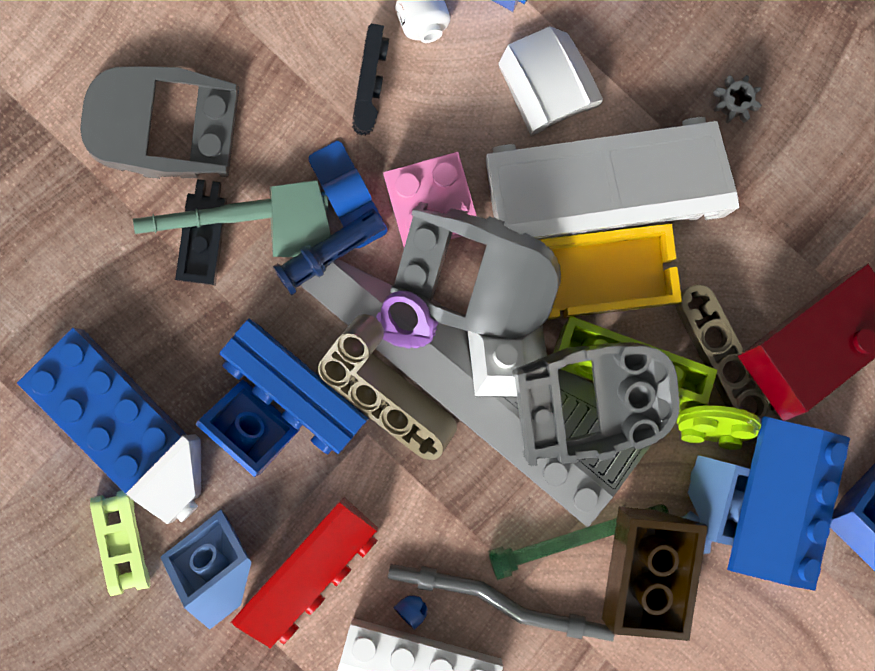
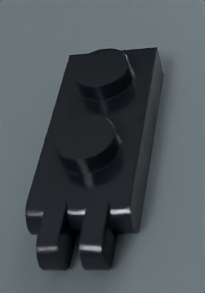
(201, 245)

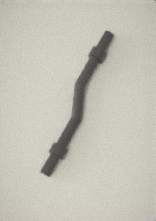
(428, 578)

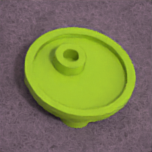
(718, 424)

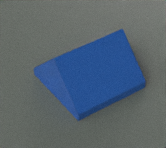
(247, 428)

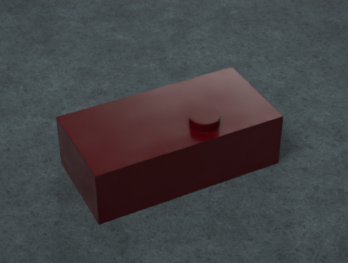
(817, 346)

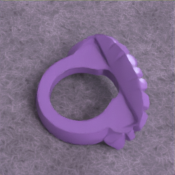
(420, 335)

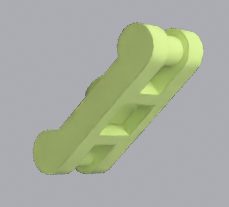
(119, 543)

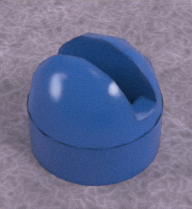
(412, 610)

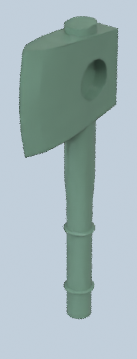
(294, 211)

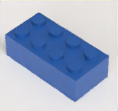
(101, 408)

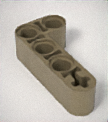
(728, 350)
(382, 392)

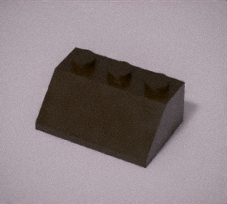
(653, 574)

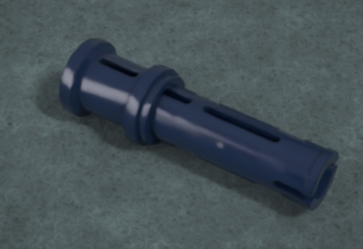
(314, 259)

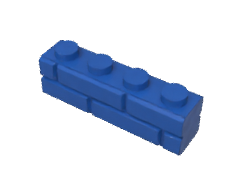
(293, 386)

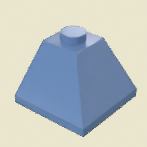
(718, 496)
(209, 570)

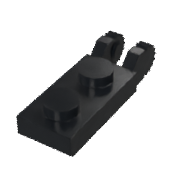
(369, 83)

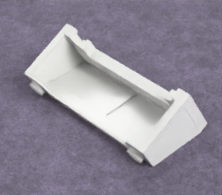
(613, 181)

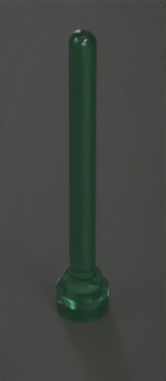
(506, 560)

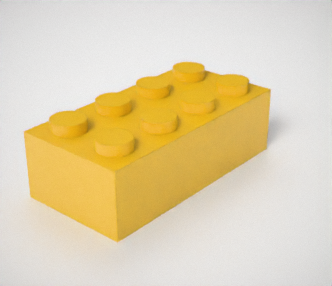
(615, 271)

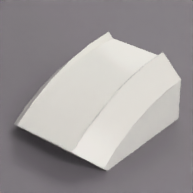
(548, 79)

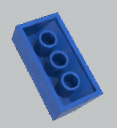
(788, 503)

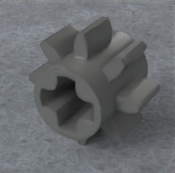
(747, 97)

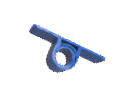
(343, 185)

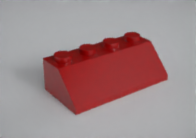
(306, 574)

